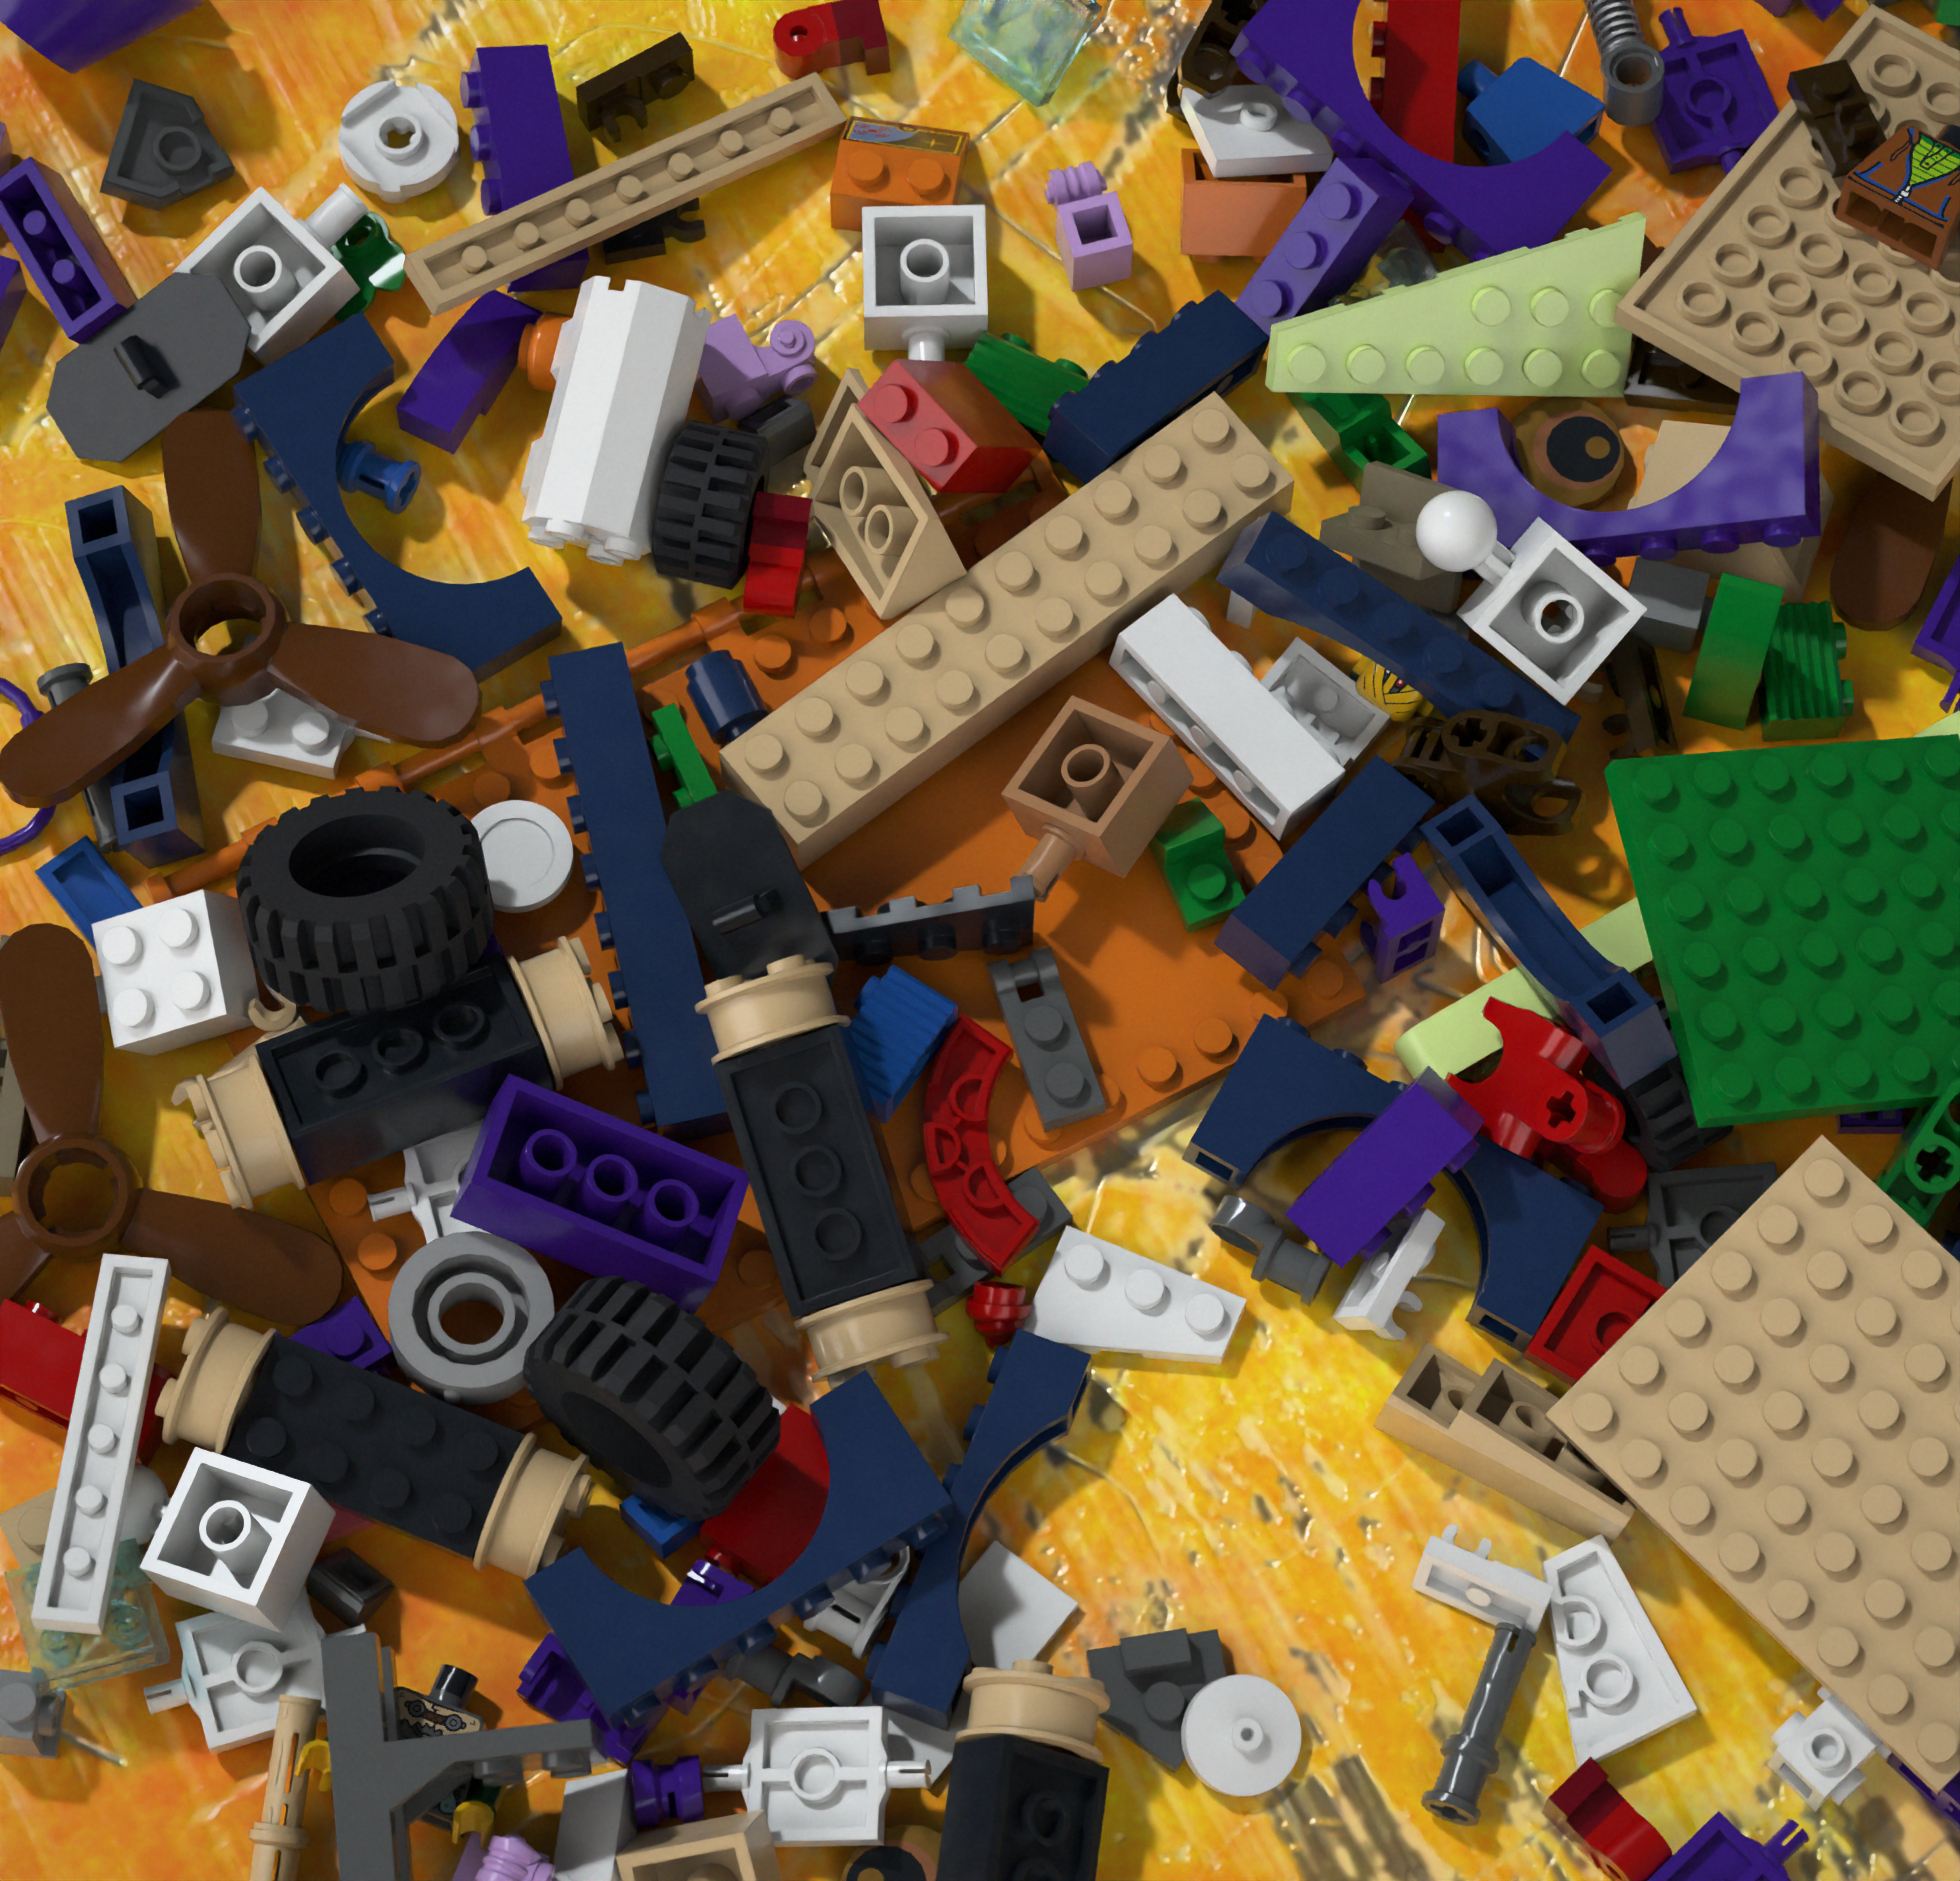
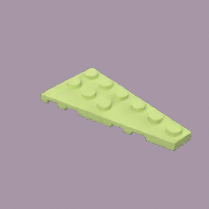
(1487, 328)

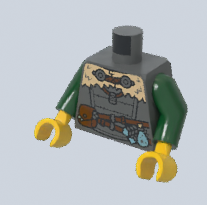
(440, 1713)

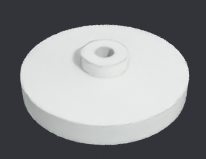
(524, 854)
(1241, 1735)

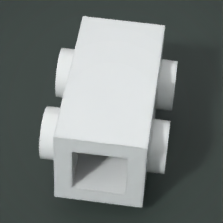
(1824, 1752)

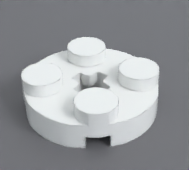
(403, 171)

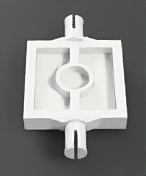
(285, 734)
(431, 1183)
(240, 1669)
(819, 1774)

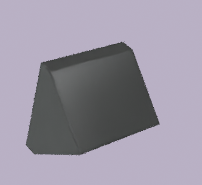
(785, 424)
(348, 1587)

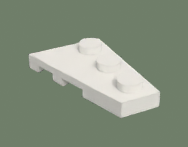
(1124, 1302)
(1608, 1655)

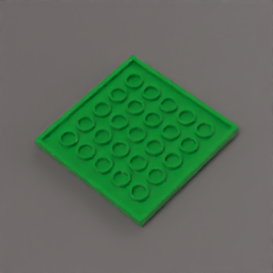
(1802, 921)

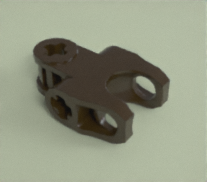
(1207, 63)
(1484, 757)

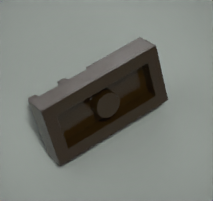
(633, 84)
(1836, 114)
(1670, 384)
(1638, 680)

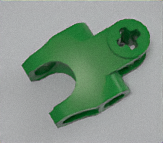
(1903, 1180)

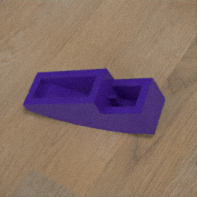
(466, 371)

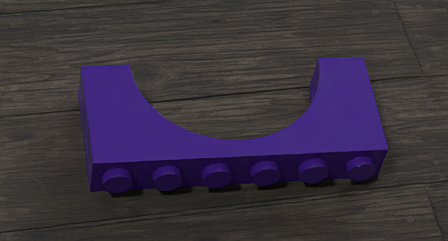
(1483, 211)
(1752, 491)

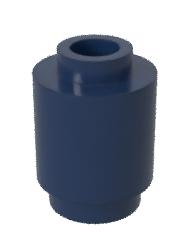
(724, 696)

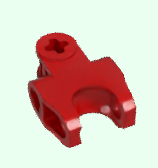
(1540, 1088)

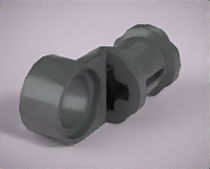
(1278, 1257)
(780, 1673)

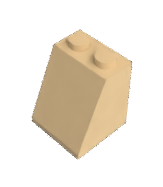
(1675, 460)

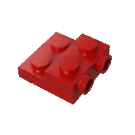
(1591, 1315)

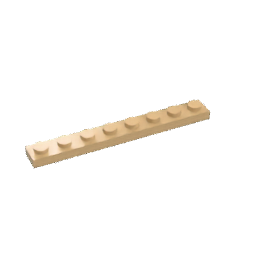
(623, 194)

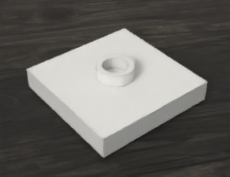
(1253, 133)

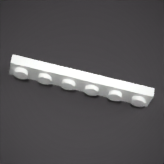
(101, 1445)

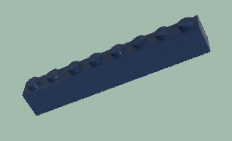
(642, 914)

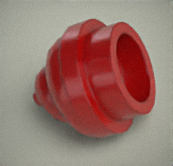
(997, 1310)

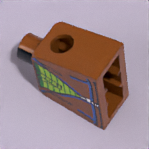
(1908, 194)

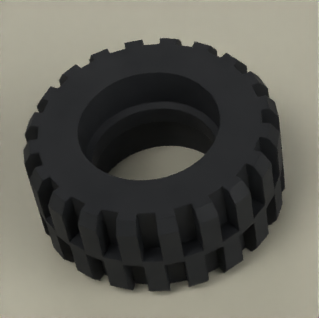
(365, 900)
(652, 1397)

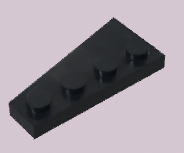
(937, 931)

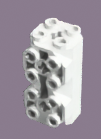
(613, 418)

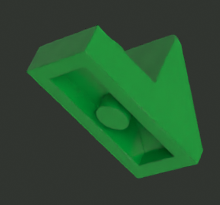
(1196, 865)

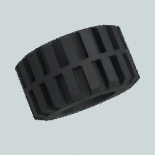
(709, 504)
(1658, 1110)

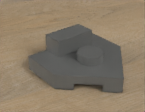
(163, 150)
(1153, 1683)

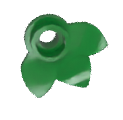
(371, 264)

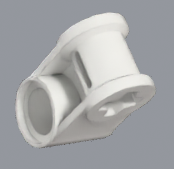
(862, 1610)

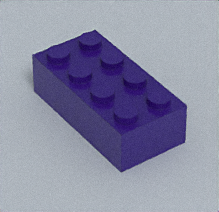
(600, 1193)

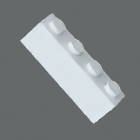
(1227, 715)

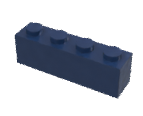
(1164, 375)
(1324, 874)

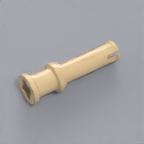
(298, 1717)

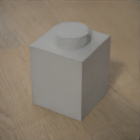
(1673, 604)

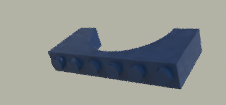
(300, 419)
(1522, 1216)
(643, 1650)

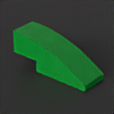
(1359, 431)
(1732, 651)

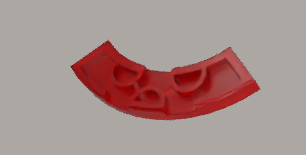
(959, 1149)

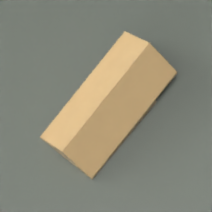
(876, 508)
(1499, 1436)

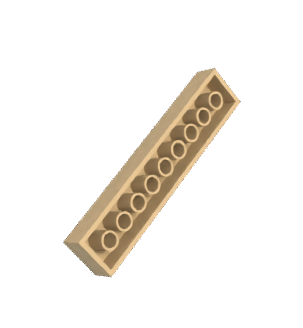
(1006, 629)

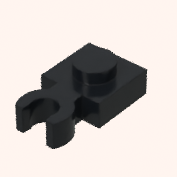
(648, 237)

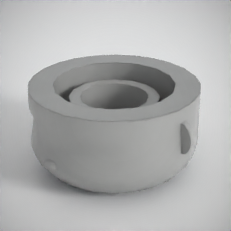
(457, 1271)

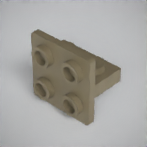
(1383, 536)

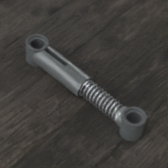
(1626, 61)

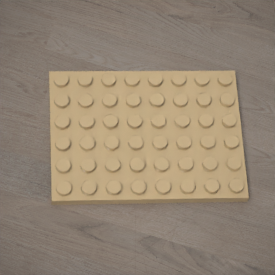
(1784, 287)
(1806, 1442)

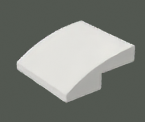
(1326, 702)

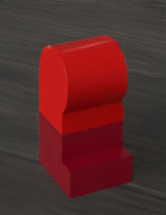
(831, 37)
(777, 554)
(1613, 1178)
(1606, 1826)

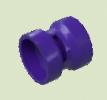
(668, 1791)

